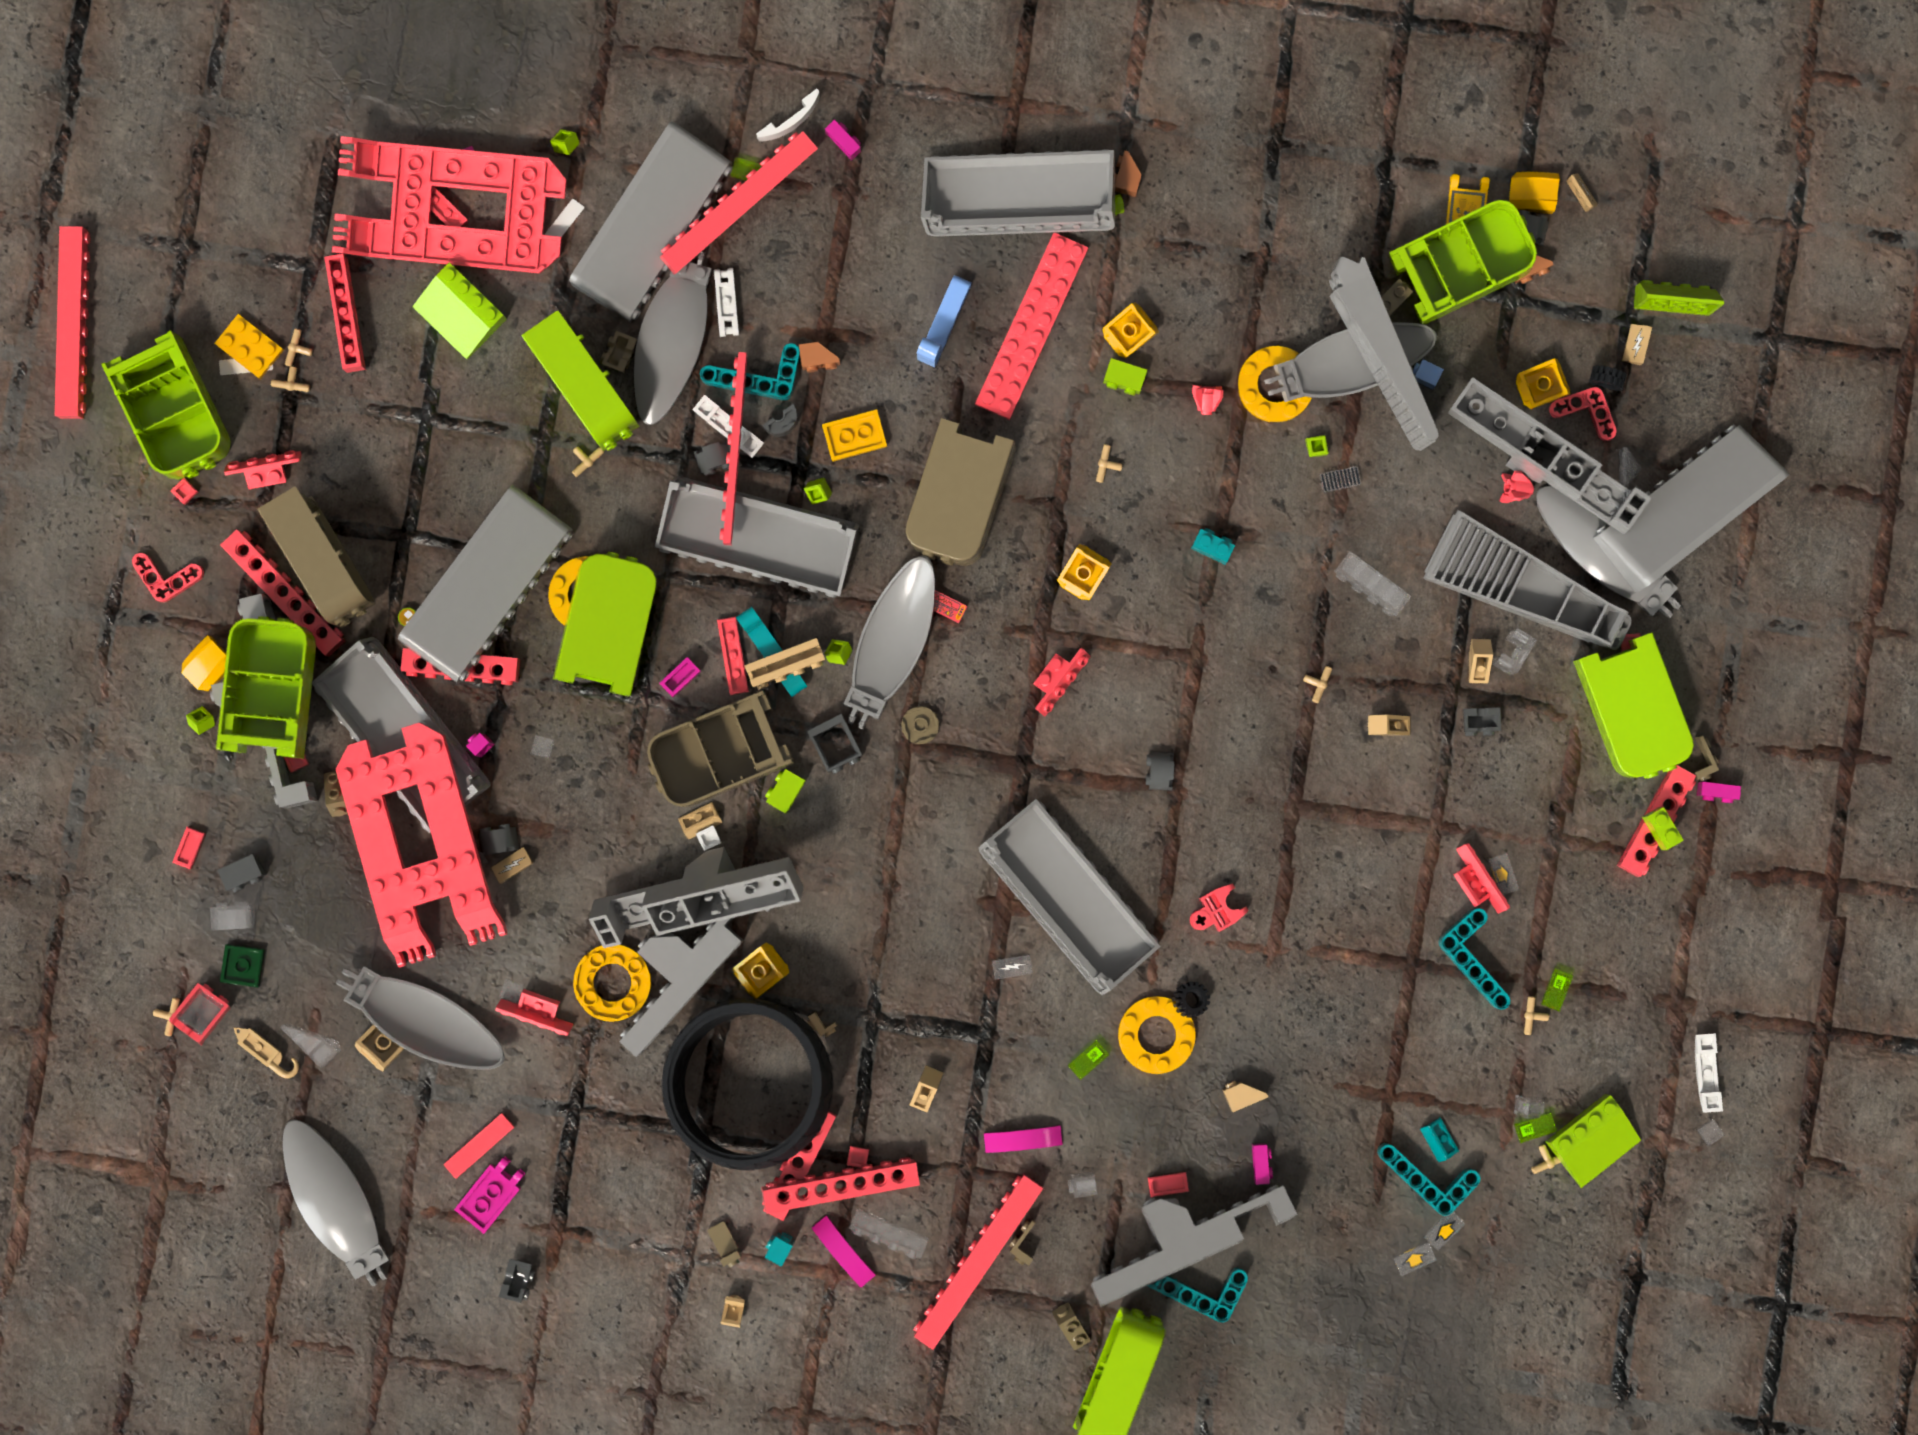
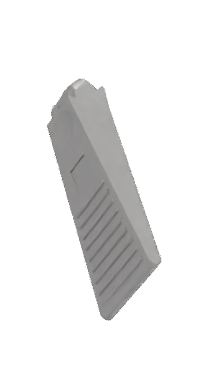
(1374, 334)
(1506, 576)

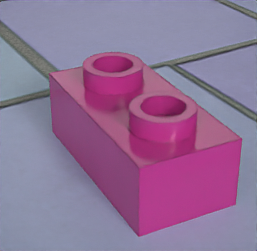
(843, 140)
(680, 677)
(480, 744)
(1714, 790)
(1261, 1168)

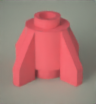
(1207, 398)
(1516, 487)

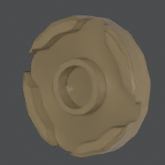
(920, 725)

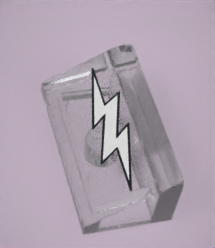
(1012, 966)

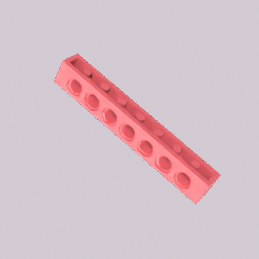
(234, 545)
(850, 1190)

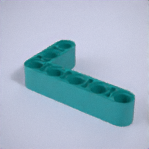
(757, 380)
(767, 646)
(1470, 960)
(1425, 1183)
(1197, 1296)

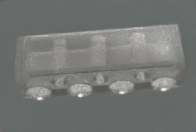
(1372, 583)

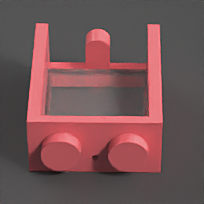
(200, 1013)

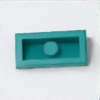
(1439, 1140)

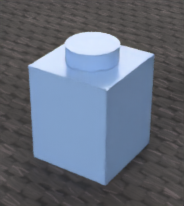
(1427, 373)

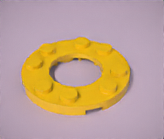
(1249, 391)
(560, 587)
(615, 1010)
(1139, 1056)

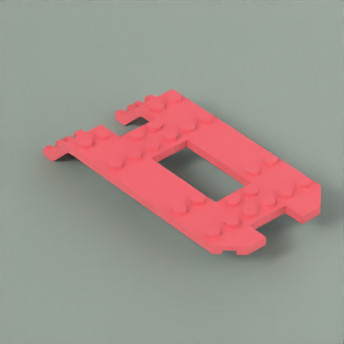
(409, 232)
(458, 865)

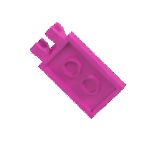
(490, 1195)

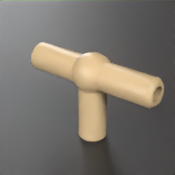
(293, 347)
(290, 383)
(586, 461)
(1104, 463)
(1321, 684)
(166, 1015)
(1530, 1015)
(1548, 1161)

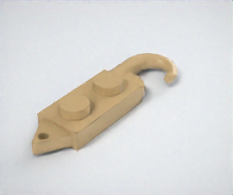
(264, 1051)

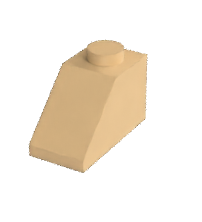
(1480, 660)
(1389, 725)
(926, 1089)
(1241, 1095)

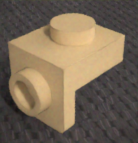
(817, 1024)
(733, 1311)

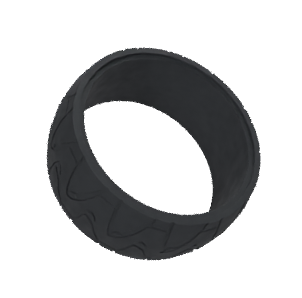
(674, 1084)

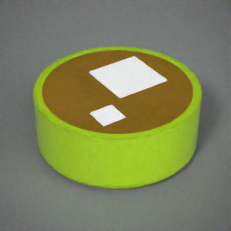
(405, 615)

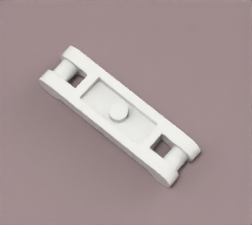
(726, 302)

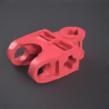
(1211, 915)

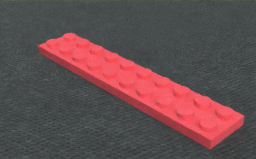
(1031, 326)

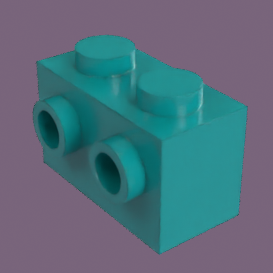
(1213, 546)
(779, 1248)

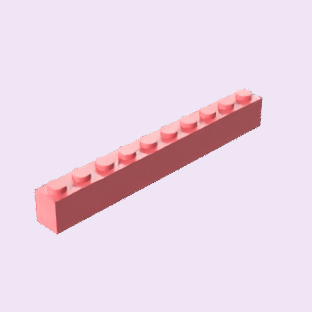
(738, 203)
(72, 322)
(978, 1261)

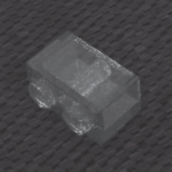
(232, 917)
(1082, 1184)

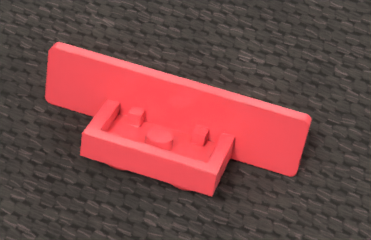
(265, 470)
(1057, 678)
(1477, 881)
(536, 1010)

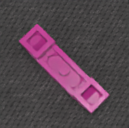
(1023, 1139)
(843, 1252)

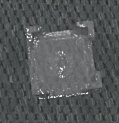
(1524, 645)

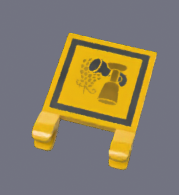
(1464, 200)

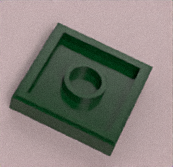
(242, 965)

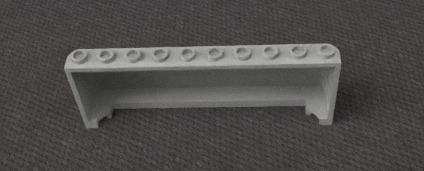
(1019, 193)
(653, 211)
(1692, 506)
(766, 540)
(485, 584)
(379, 700)
(1069, 897)

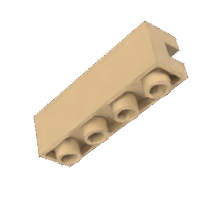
(785, 663)

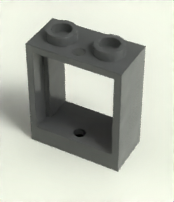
(837, 767)

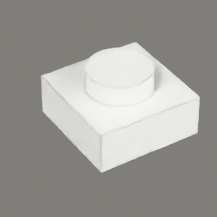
(708, 838)

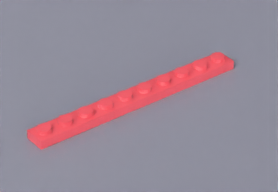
(734, 440)

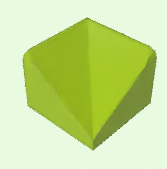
(565, 142)
(1317, 446)
(818, 491)
(838, 652)
(200, 720)

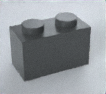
(241, 873)

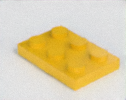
(249, 346)
(854, 435)

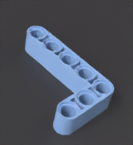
(933, 345)

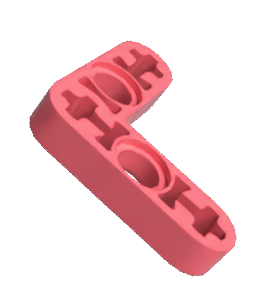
(1588, 403)
(160, 583)

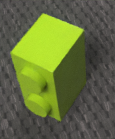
(1125, 377)
(785, 790)
(1662, 828)

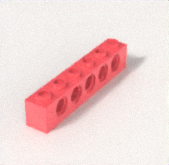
(345, 313)
(510, 668)
(1628, 859)
(808, 1157)

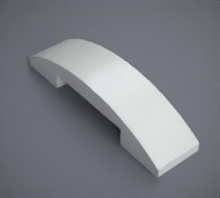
(770, 132)
(720, 421)
(1707, 1073)

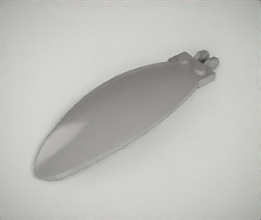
(670, 340)
(1338, 369)
(1575, 531)
(892, 639)
(423, 1021)
(332, 1200)

